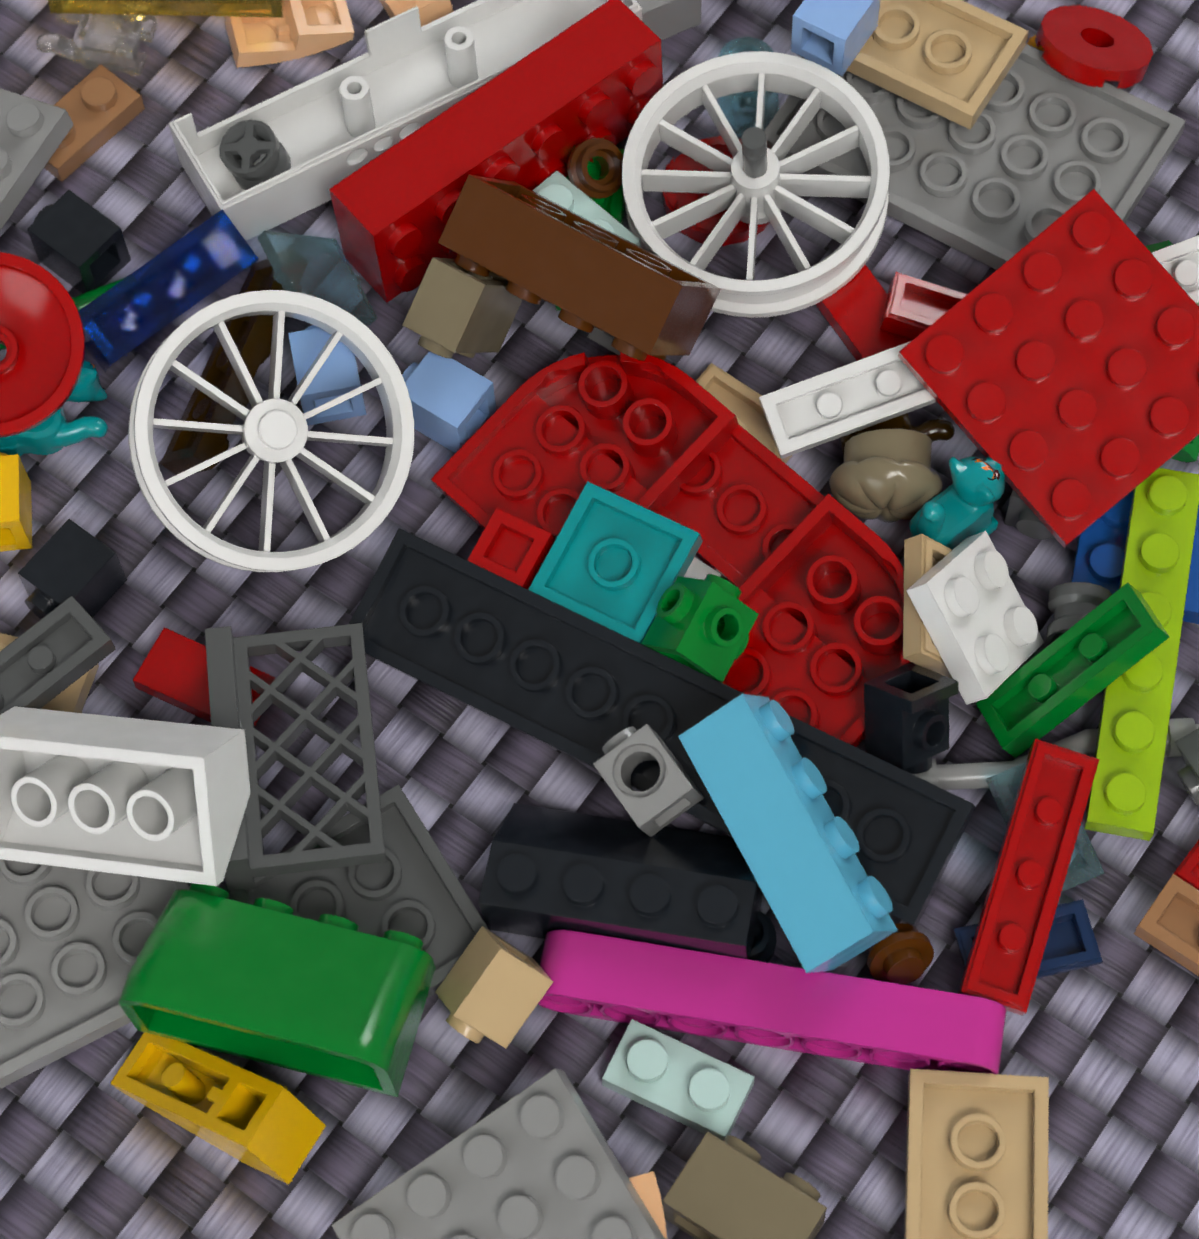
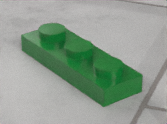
(1072, 670)

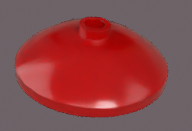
(41, 342)

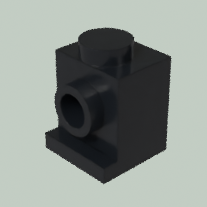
(908, 716)

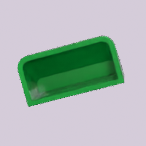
(281, 988)

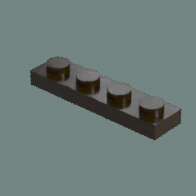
(253, 340)

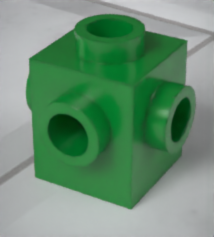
(701, 625)

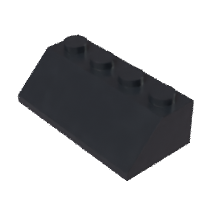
(619, 882)

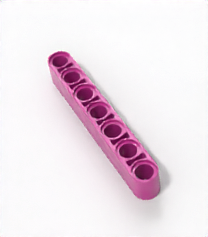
(771, 1004)

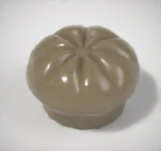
(886, 475)

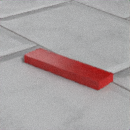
(1029, 876)

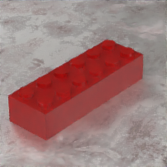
(510, 129)

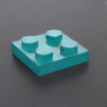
(615, 561)

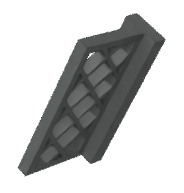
(233, 707)

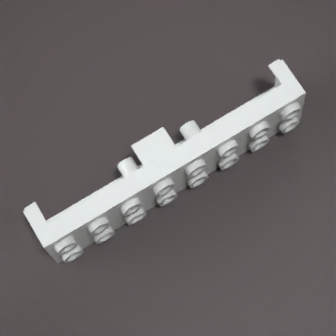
(370, 103)

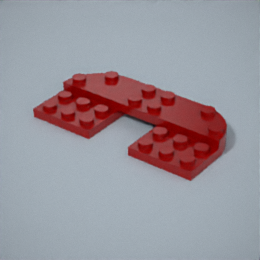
(656, 437)

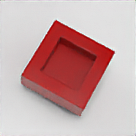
(512, 548)

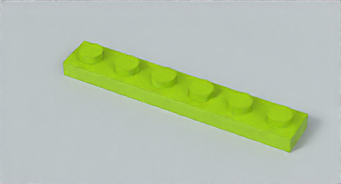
(1140, 700)

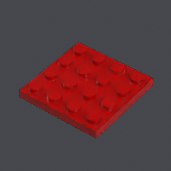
(1070, 367)

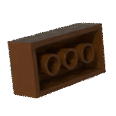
(578, 267)

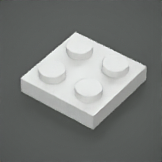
(976, 617)

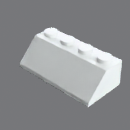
(121, 794)

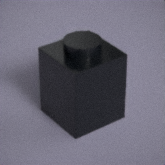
(78, 243)
(72, 566)

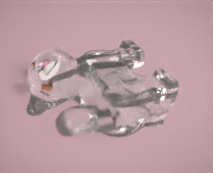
(102, 40)

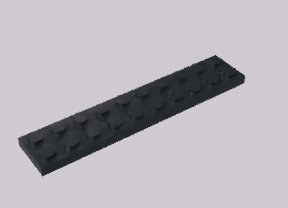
(586, 683)

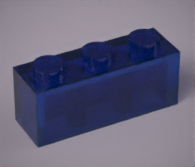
(165, 290)

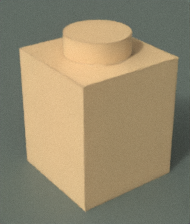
(492, 989)

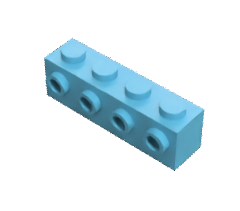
(788, 832)

